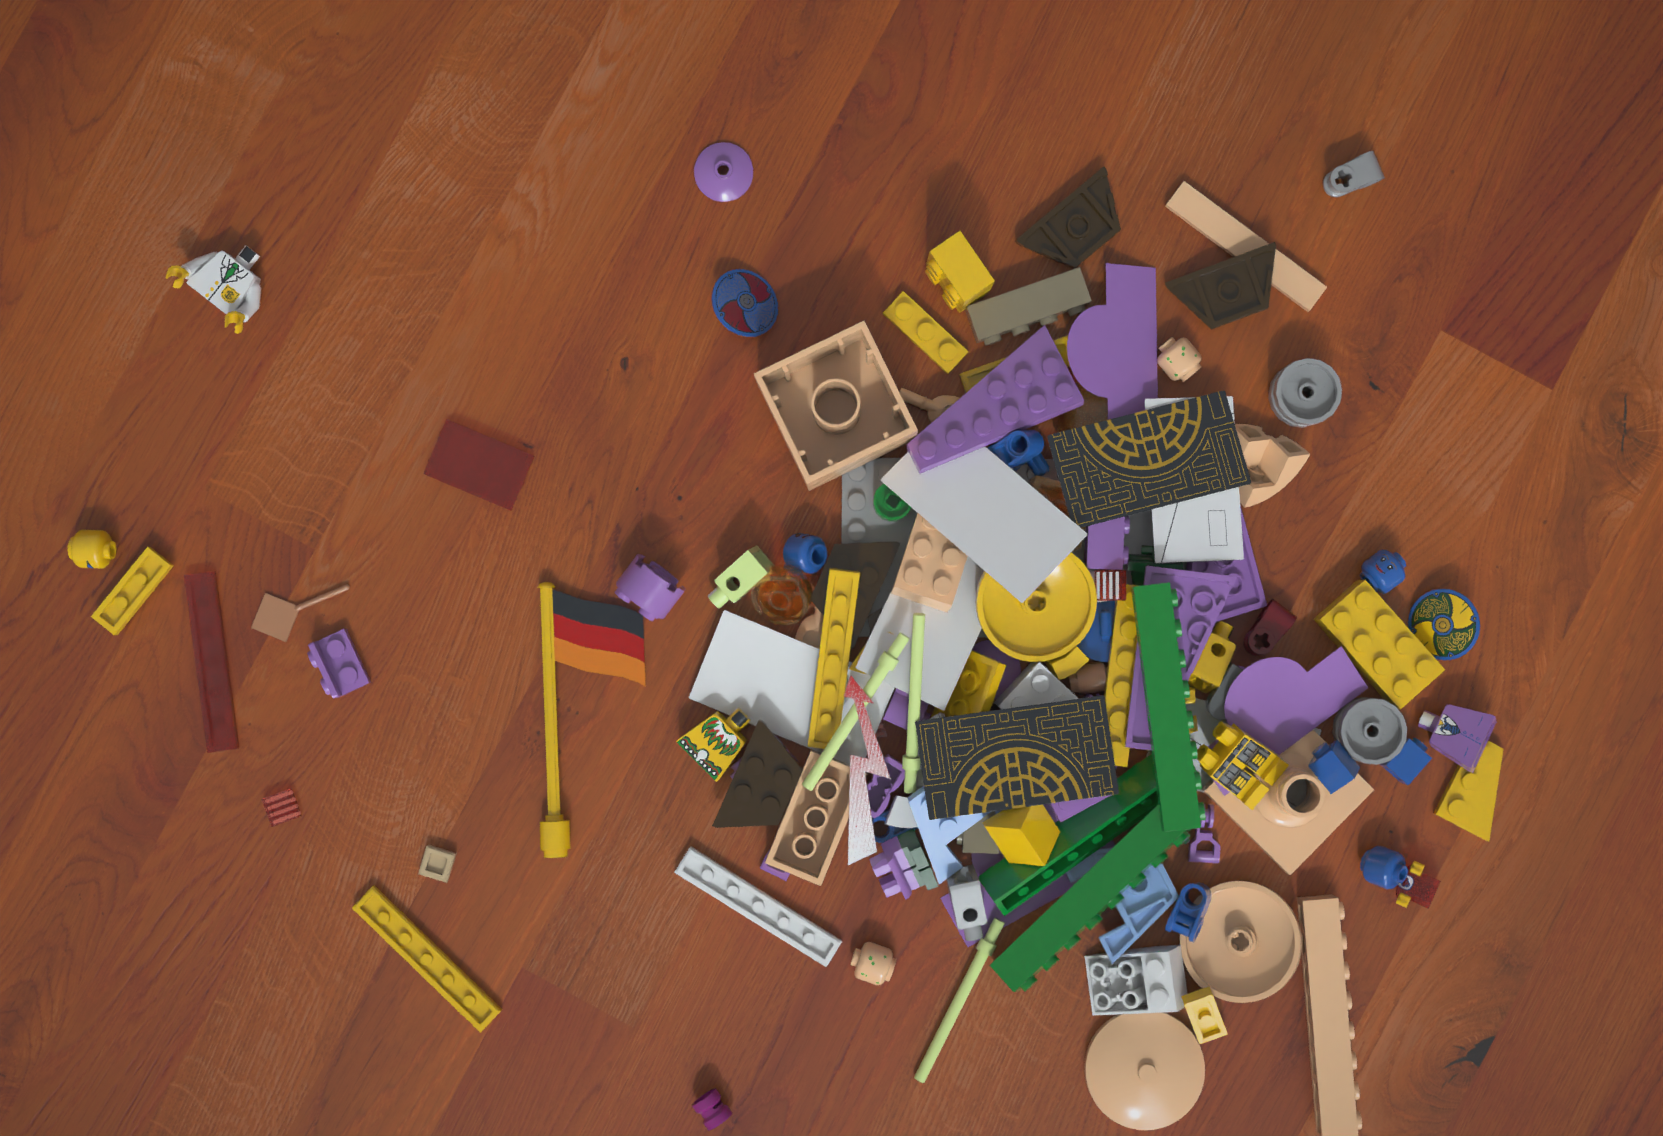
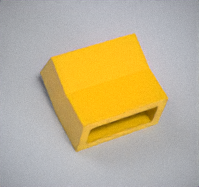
(1067, 664)

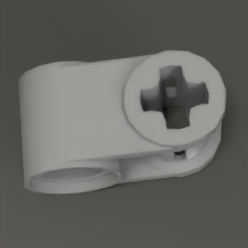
(1356, 174)

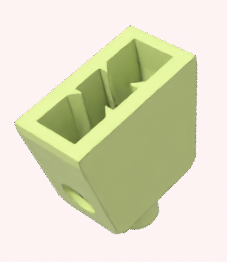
(748, 569)

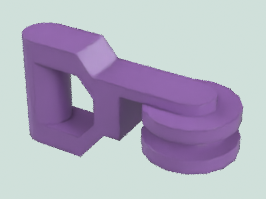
(1204, 856)

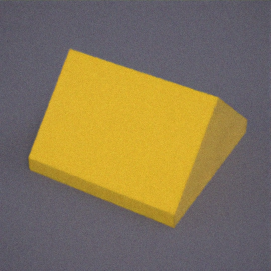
(1024, 834)

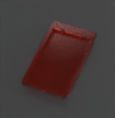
(479, 465)

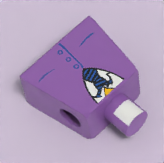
(1459, 734)

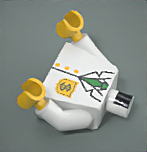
(224, 283)

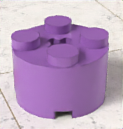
(649, 588)

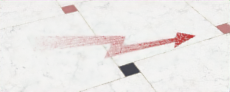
(861, 829)

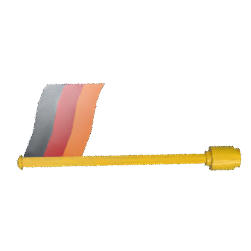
(592, 639)

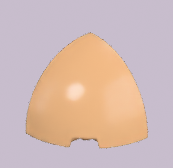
(1269, 462)

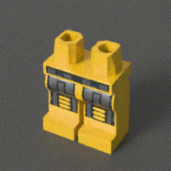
(1230, 757)

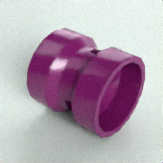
(712, 1109)

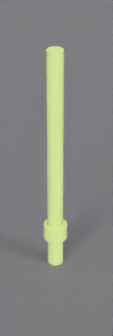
(887, 662)
(911, 760)
(985, 948)

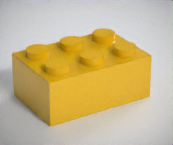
(958, 272)

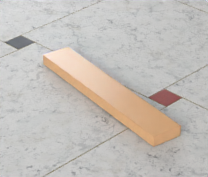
(1238, 239)

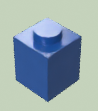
(1408, 762)
(1333, 766)

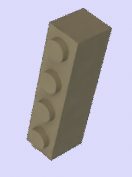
(1028, 306)

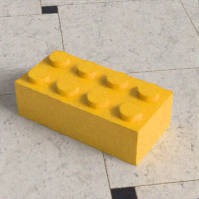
(1379, 644)

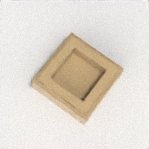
(437, 863)

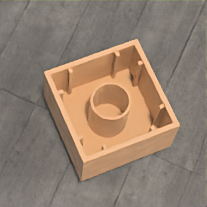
(836, 405)

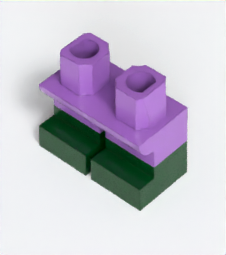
(908, 863)

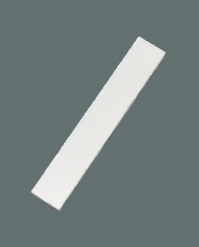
(758, 906)

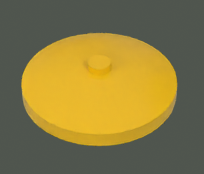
(1048, 621)

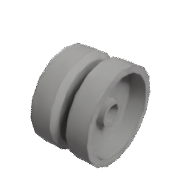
(1312, 377)
(1377, 746)

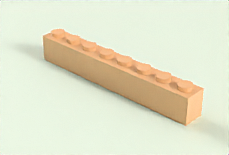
(1328, 1017)

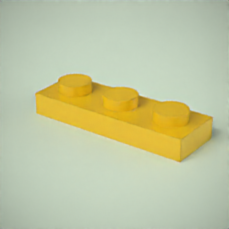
(925, 332)
(132, 591)

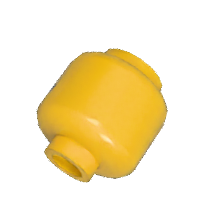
(91, 549)

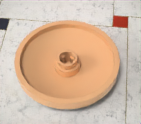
(1245, 943)
(1144, 1070)

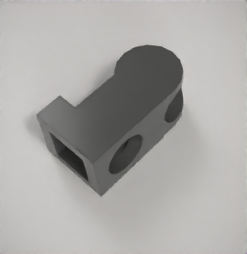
(1216, 699)

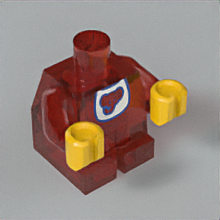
(1416, 887)

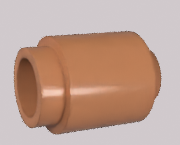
(1089, 678)

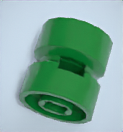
(889, 505)

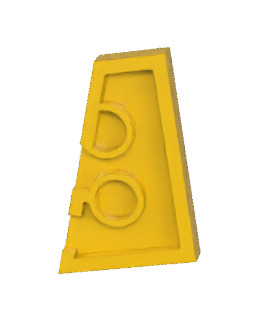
(1472, 796)

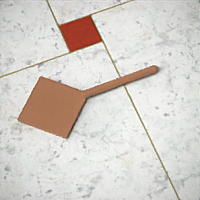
(278, 616)

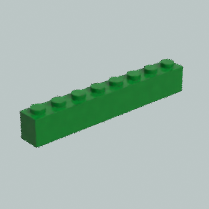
(1166, 707)
(1078, 838)
(1085, 902)

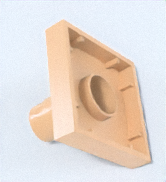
(1294, 833)

